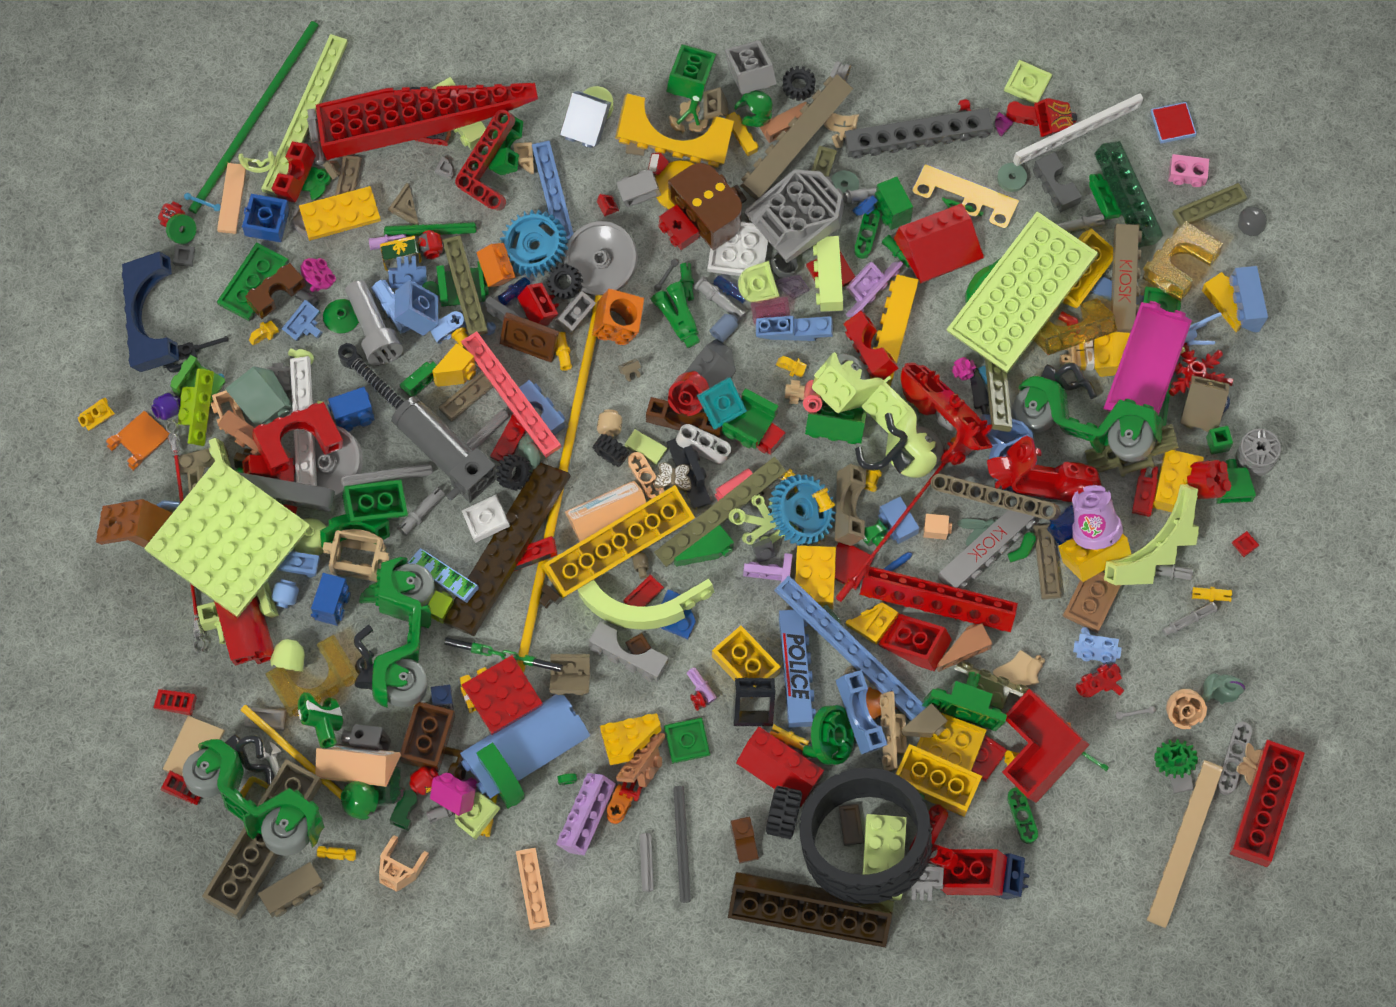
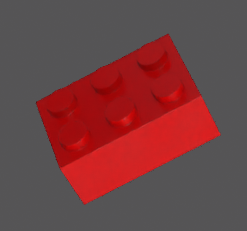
(976, 873)

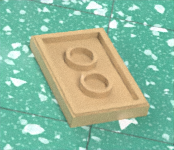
(187, 743)

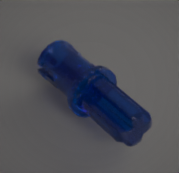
(729, 288)
(513, 291)

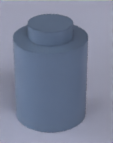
(724, 327)

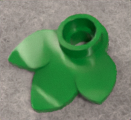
(315, 184)

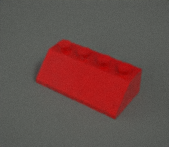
(779, 764)

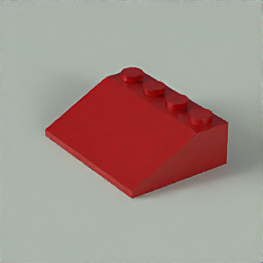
(939, 243)

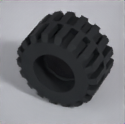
(783, 812)

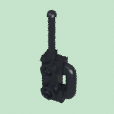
(189, 349)

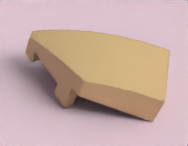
(525, 156)

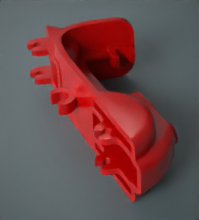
(932, 395)
(1026, 477)

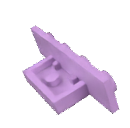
(868, 283)

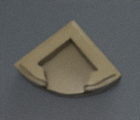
(332, 168)

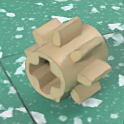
(794, 392)

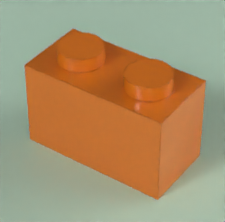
(495, 264)

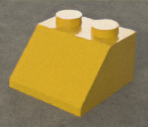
(455, 367)

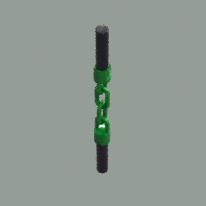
(527, 659)

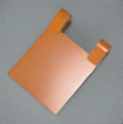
(140, 438)

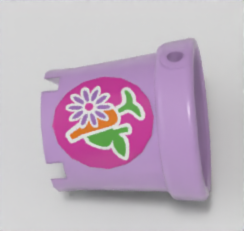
(1095, 519)

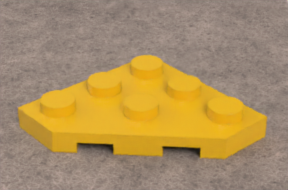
(627, 736)

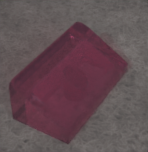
(770, 308)

